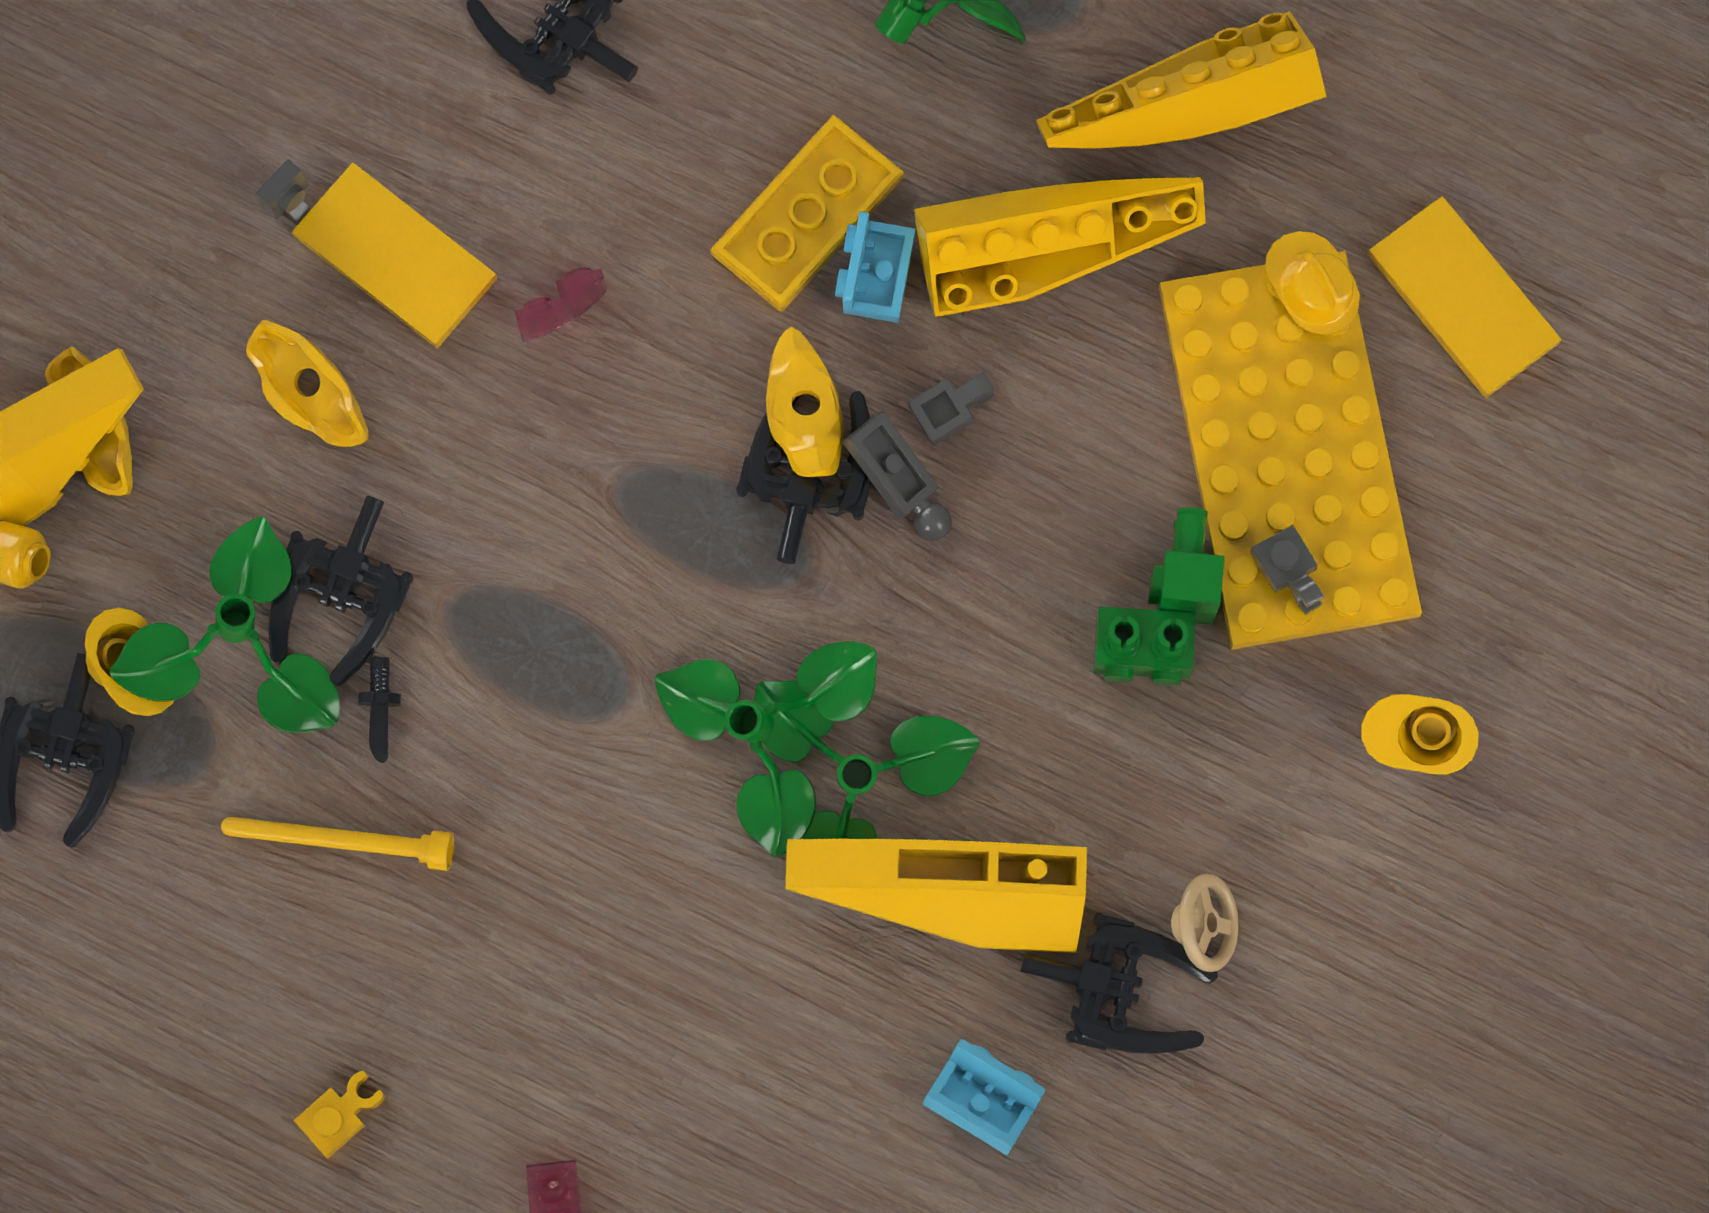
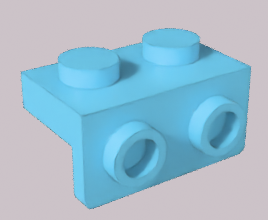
(876, 269)
(984, 1096)

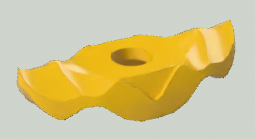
(280, 360)
(813, 440)
(111, 458)

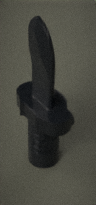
(379, 699)

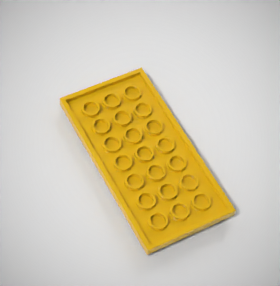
(1281, 439)

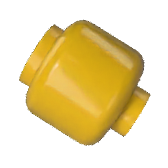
(22, 555)

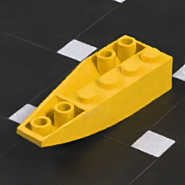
(1197, 91)
(1041, 237)
(952, 889)

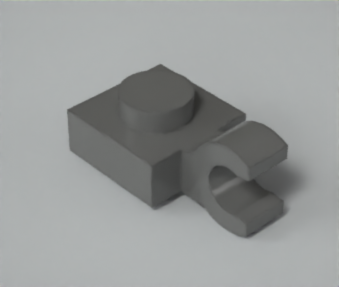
(285, 193)
(945, 410)
(1288, 563)

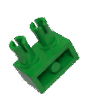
(1188, 576)
(1144, 644)

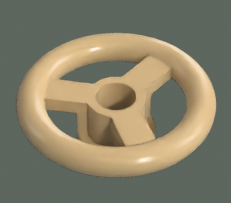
(1197, 923)

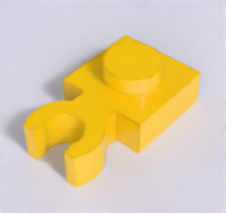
(334, 1119)

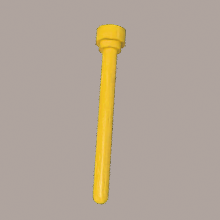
(433, 849)

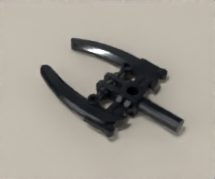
(573, 38)
(802, 493)
(346, 570)
(66, 731)
(1099, 981)

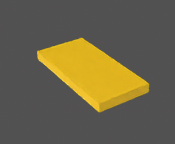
(806, 213)
(394, 255)
(1464, 297)

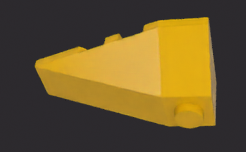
(55, 431)

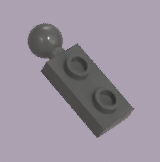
(898, 475)

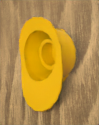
(1312, 282)
(103, 645)
(1420, 734)

